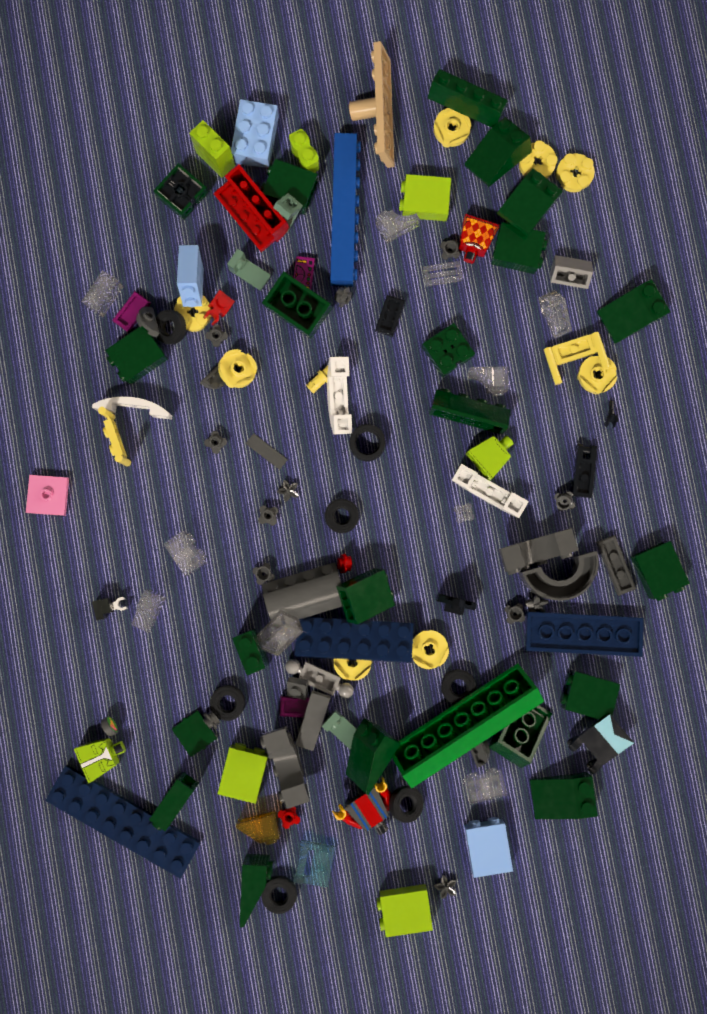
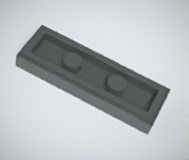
(616, 565)
(312, 720)

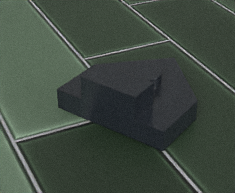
(455, 605)

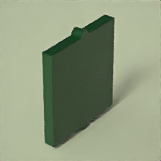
(194, 733)

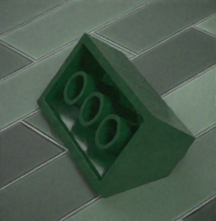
(467, 98)
(469, 411)

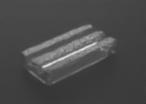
(440, 274)

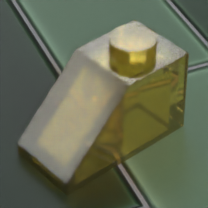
(261, 828)

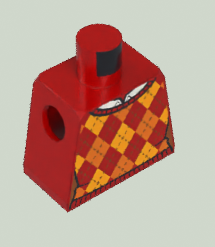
(476, 237)

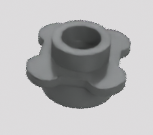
(450, 245)
(343, 296)
(221, 336)
(220, 442)
(561, 505)
(269, 520)
(258, 573)
(519, 613)
(211, 720)

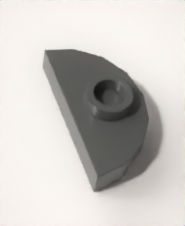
(147, 319)
(213, 380)
(481, 754)

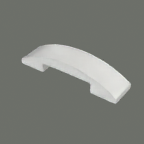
(338, 396)
(111, 404)
(489, 491)

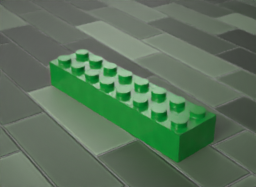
(466, 725)

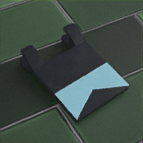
(604, 740)

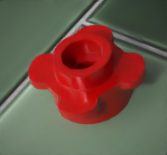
(344, 563)
(287, 822)

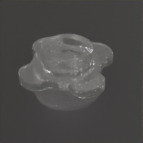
(460, 517)

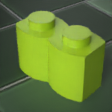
(304, 151)

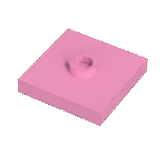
(47, 495)

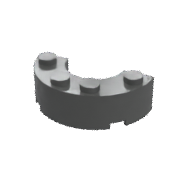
(538, 550)
(575, 584)
(287, 766)

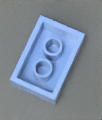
(254, 133)

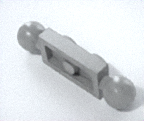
(319, 678)

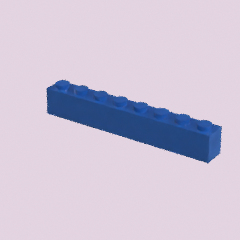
(343, 209)

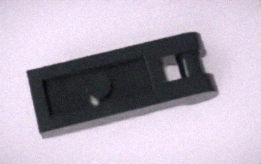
(584, 471)

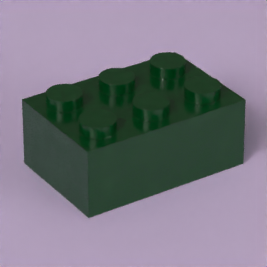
(297, 305)

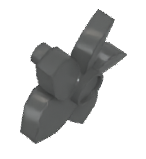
(288, 490)
(536, 604)
(445, 887)

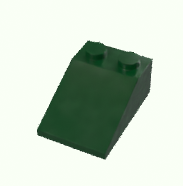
(499, 152)
(530, 202)
(633, 311)
(522, 737)
(369, 754)
(564, 796)
(255, 873)

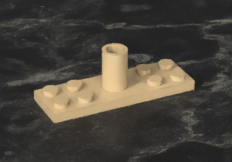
(379, 106)

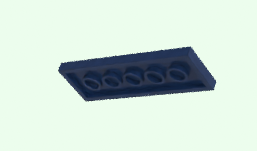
(584, 634)
(351, 641)

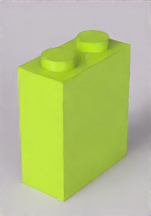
(212, 148)
(426, 197)
(243, 773)
(404, 910)

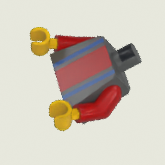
(367, 810)

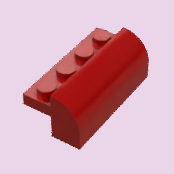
(251, 209)

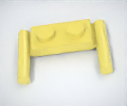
(575, 350)
(111, 432)

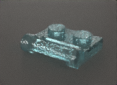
(320, 866)

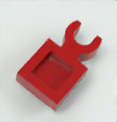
(220, 306)

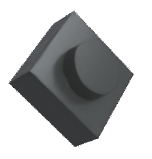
(297, 688)

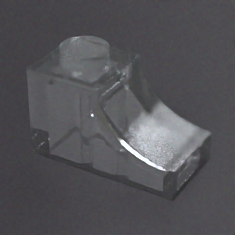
(394, 225)
(555, 311)
(493, 378)
(148, 610)

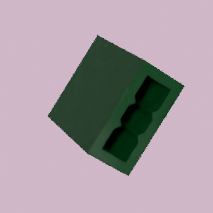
(290, 179)
(517, 250)
(135, 355)
(660, 571)
(365, 595)
(249, 651)
(589, 695)
(173, 802)

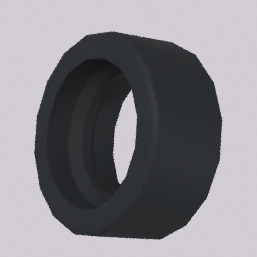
(367, 428)

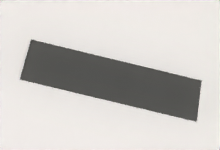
(266, 451)

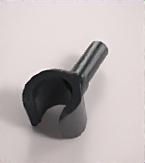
(611, 417)

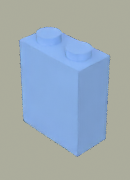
(190, 275)
(488, 847)

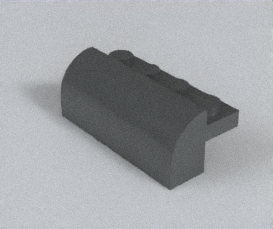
(304, 592)

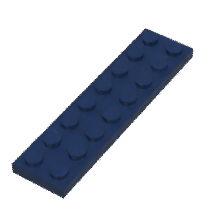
(122, 821)

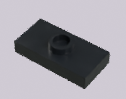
(389, 316)

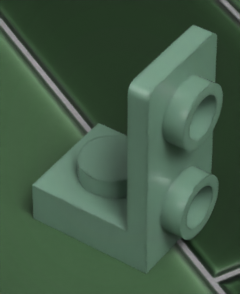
(288, 209)
(247, 270)
(340, 727)

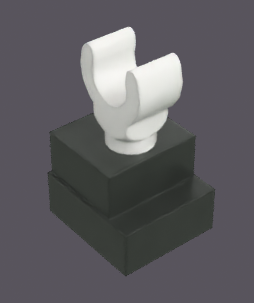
(104, 606)

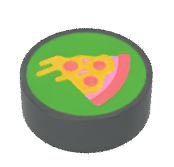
(109, 726)

